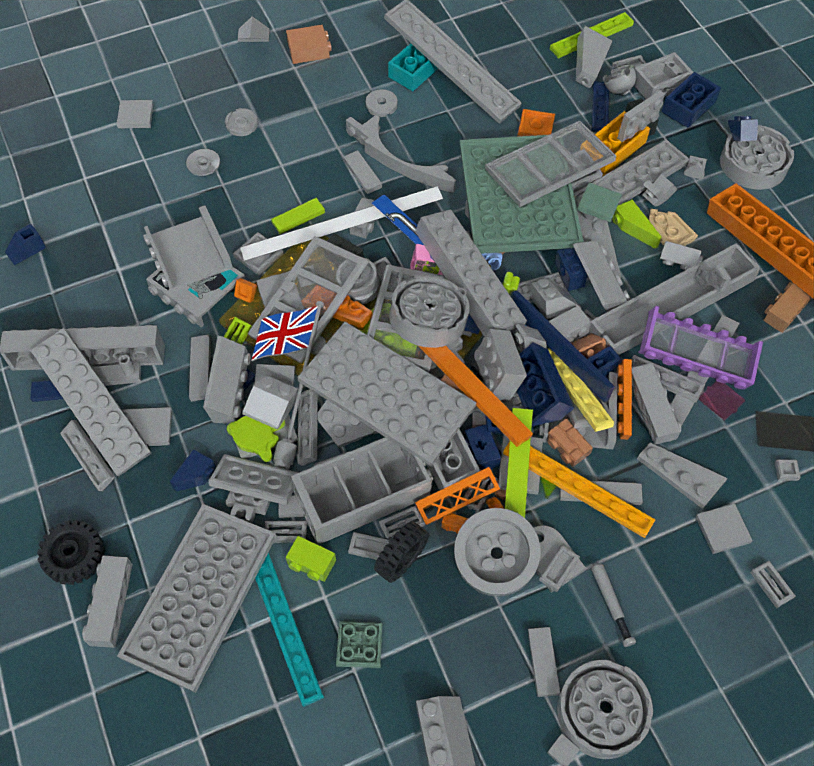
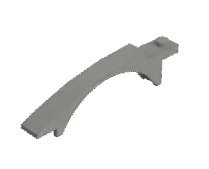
(369, 136)

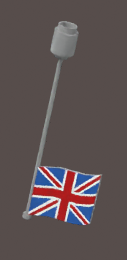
(286, 335)

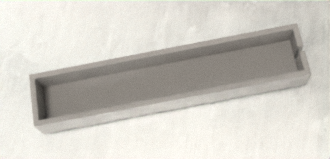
(681, 294)

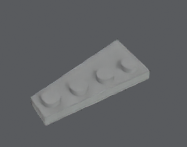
(687, 477)

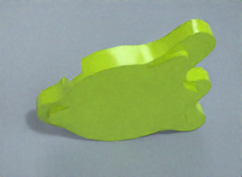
(254, 436)

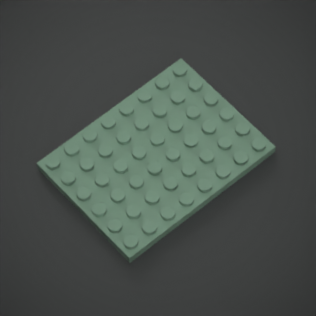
(498, 220)

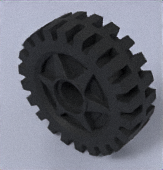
(401, 551)
(74, 567)

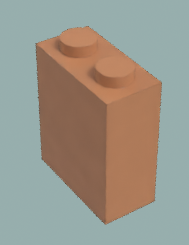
(308, 44)

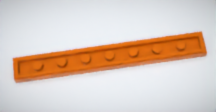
(478, 392)

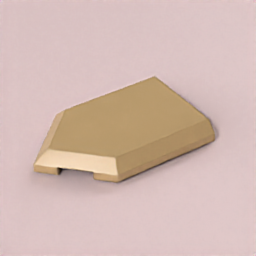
(671, 228)

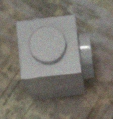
(363, 229)
(680, 255)

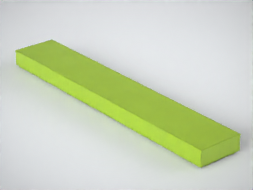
(604, 28)
(518, 468)

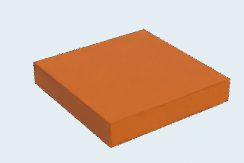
(535, 123)

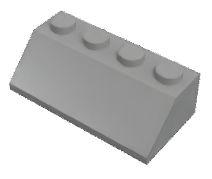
(601, 274)
(226, 381)
(444, 732)

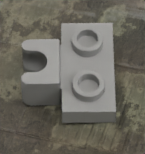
(246, 506)

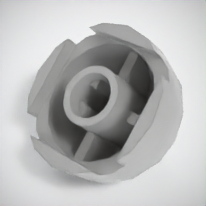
(620, 80)

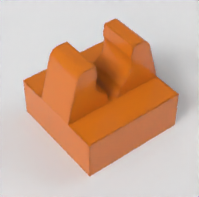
(245, 290)

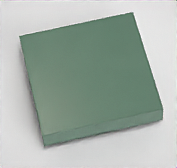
(599, 202)
(359, 644)

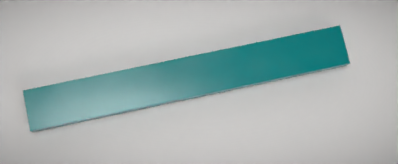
(288, 634)

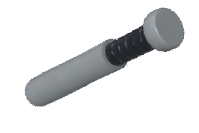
(609, 595)

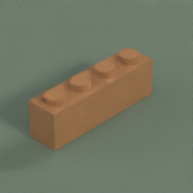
(786, 307)

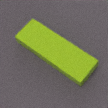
(298, 216)

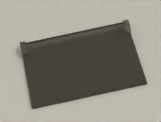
(785, 431)

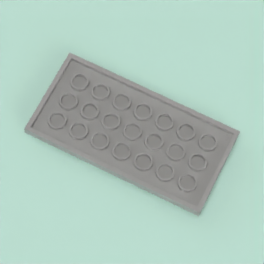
(387, 393)
(197, 598)

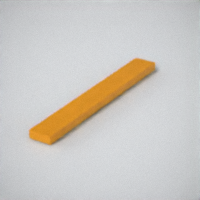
(588, 492)

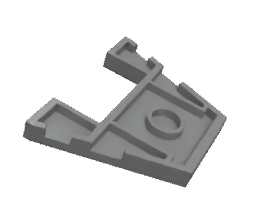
(342, 426)

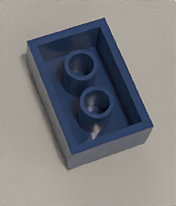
(691, 99)

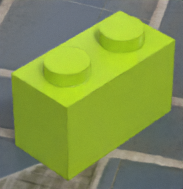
(310, 559)

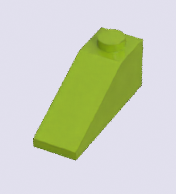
(635, 223)

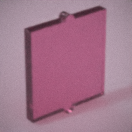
(721, 400)

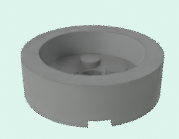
(761, 170)
(427, 326)
(505, 531)
(590, 728)

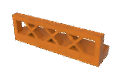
(453, 489)

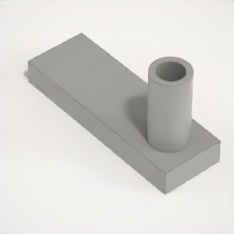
(121, 373)

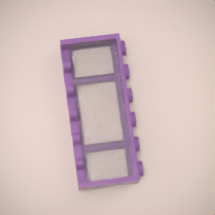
(700, 349)

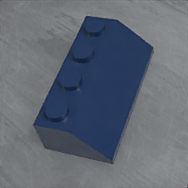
(543, 387)

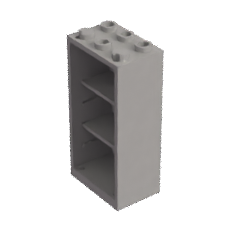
(359, 488)

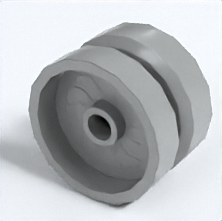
(366, 286)

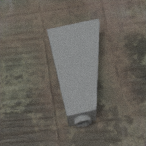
(590, 55)

